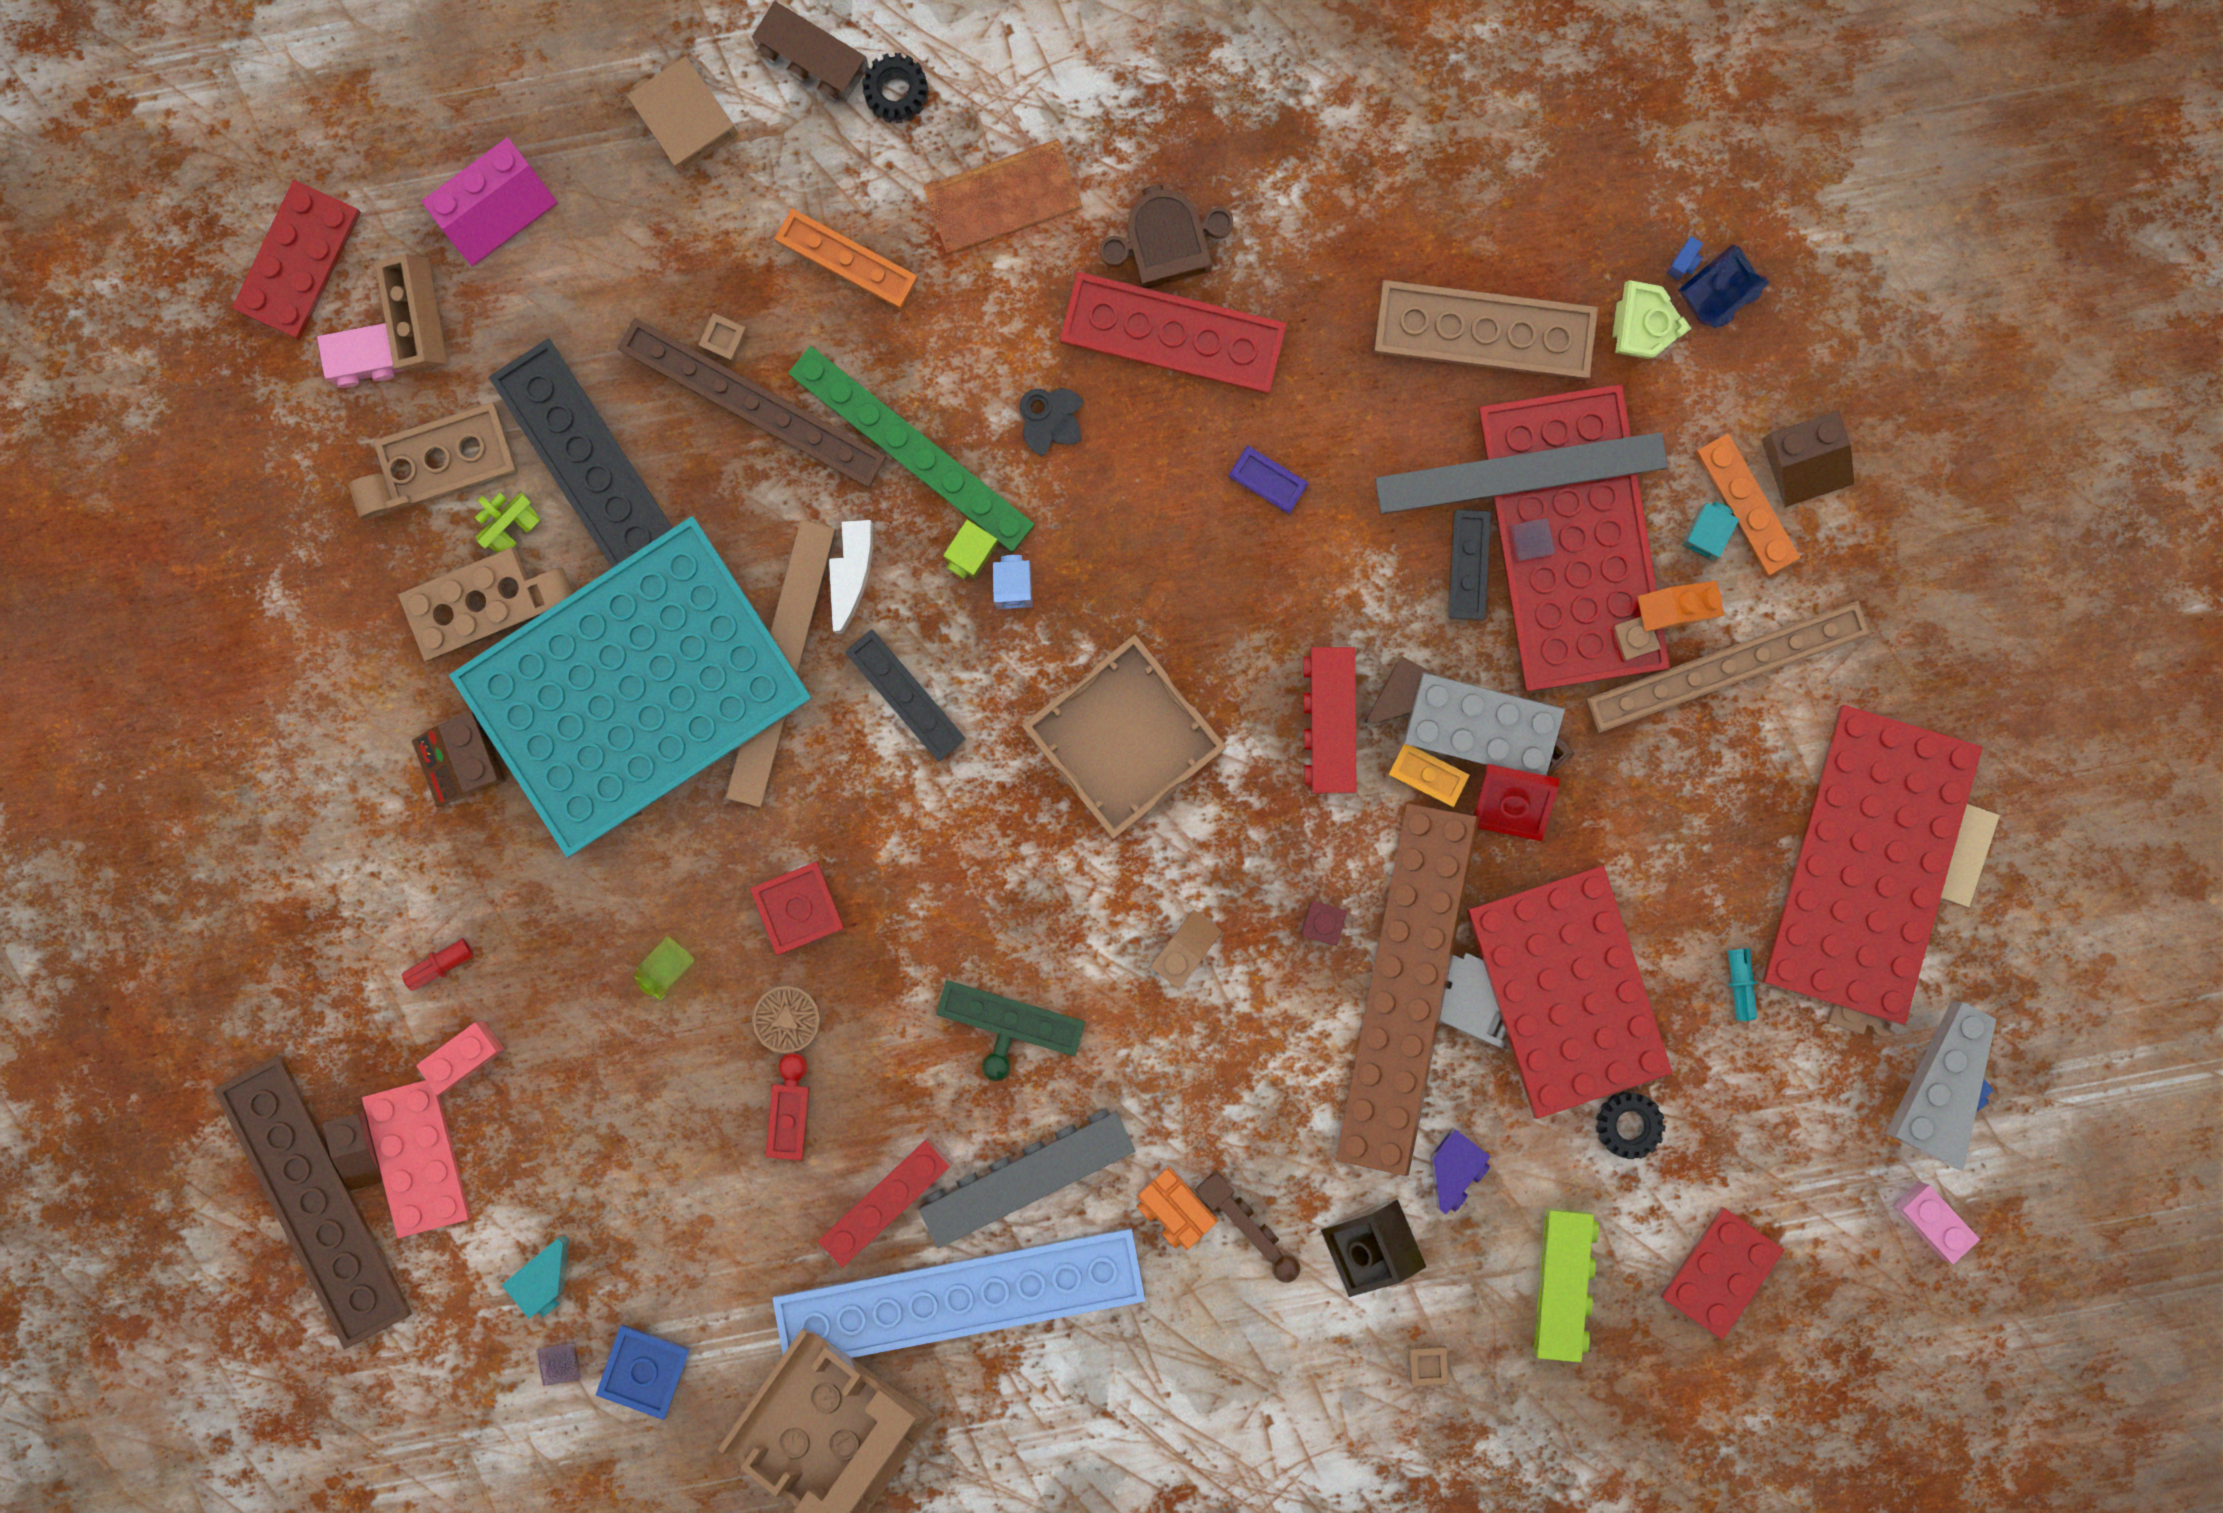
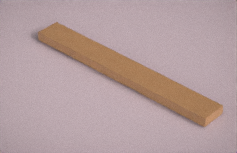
(790, 632)
(1727, 667)

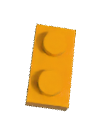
(1428, 775)

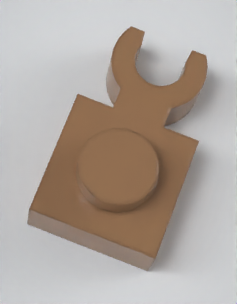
(1855, 1021)

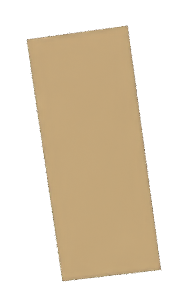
(1969, 854)

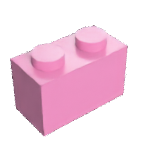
(356, 356)
(1936, 1222)

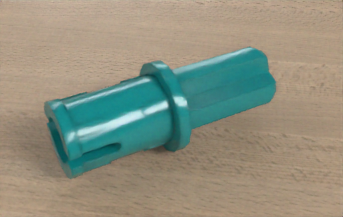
(1742, 984)

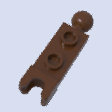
(1218, 1193)

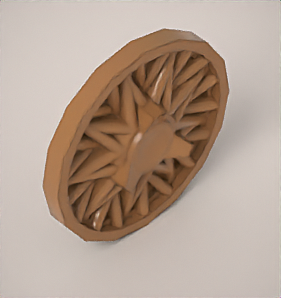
(786, 1019)

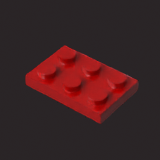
(1722, 1273)

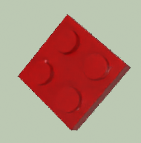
(1515, 802)
(797, 908)

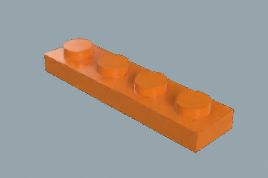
(846, 258)
(1744, 496)

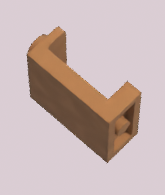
(682, 113)

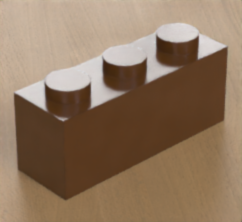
(809, 52)

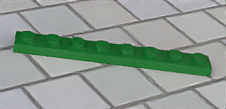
(911, 449)

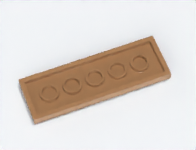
(1485, 330)

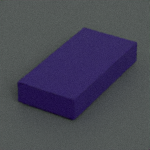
(1268, 479)

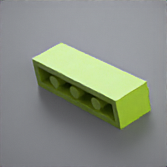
(1564, 1285)

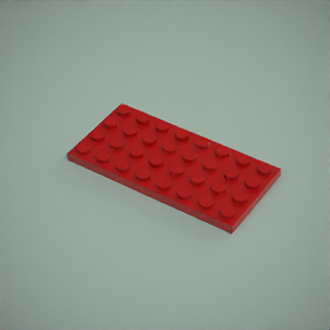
(1600, 541)
(1872, 864)

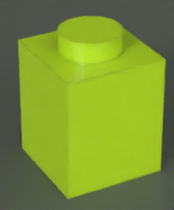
(970, 550)

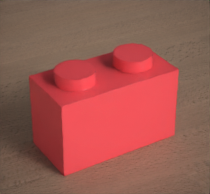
(460, 1057)

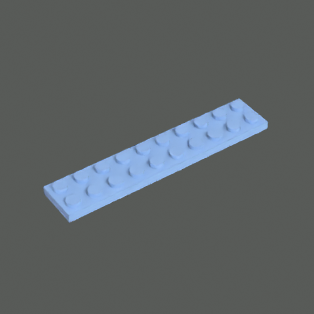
(967, 1295)

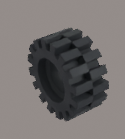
(890, 67)
(1652, 1125)

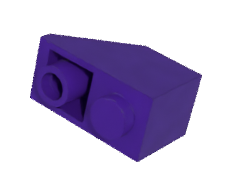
(1454, 1167)

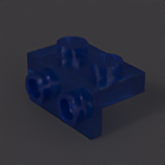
(1723, 288)

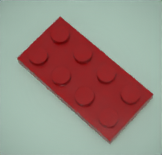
(296, 259)

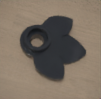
(1054, 423)

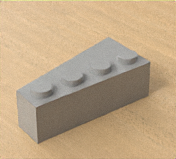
(1946, 1088)

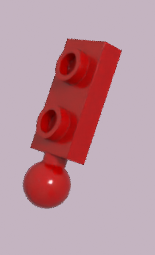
(788, 1111)

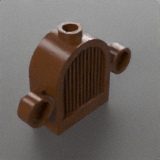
(1166, 238)

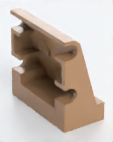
(825, 1430)

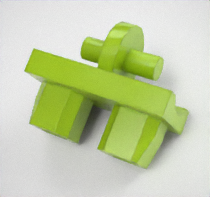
(517, 510)

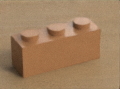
(411, 312)

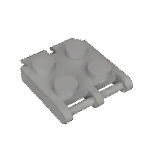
(1471, 1001)

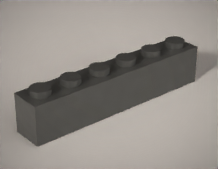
(1027, 1178)

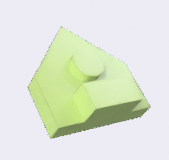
(1646, 321)

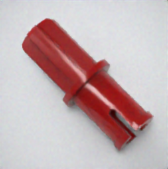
(437, 965)

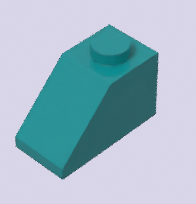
(540, 1280)

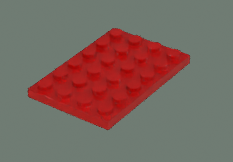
(1569, 992)

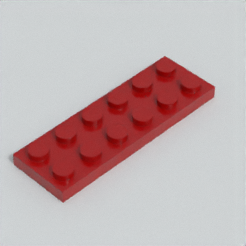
(1173, 333)

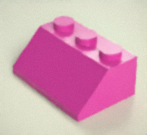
(489, 202)

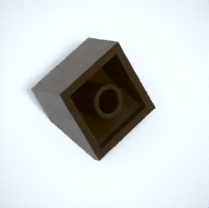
(1373, 1248)

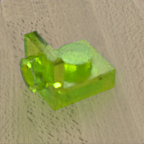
(663, 968)

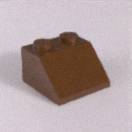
(1810, 458)

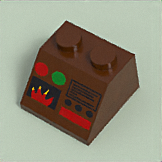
(457, 759)

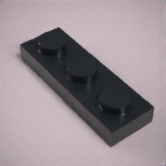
(1469, 565)

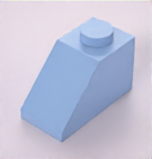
(1012, 583)

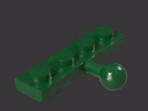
(1009, 1020)

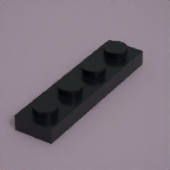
(905, 695)

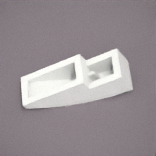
(850, 573)

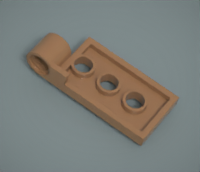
(384, 494)
(499, 613)

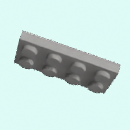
(1483, 725)

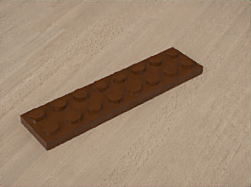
(312, 1202)

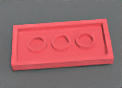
(416, 1158)

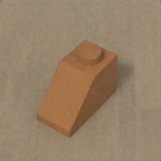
(1186, 949)

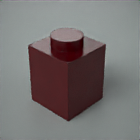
(1323, 923)

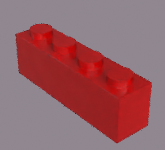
(1331, 720)
(885, 1202)

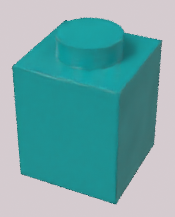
(1710, 530)

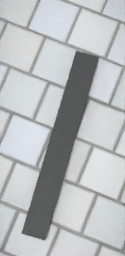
(1521, 473)

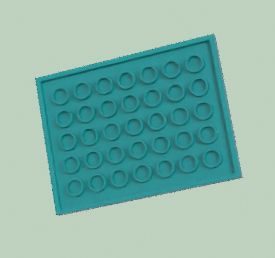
(630, 686)

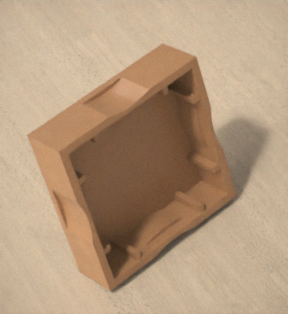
(1124, 737)

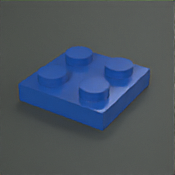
(643, 1372)

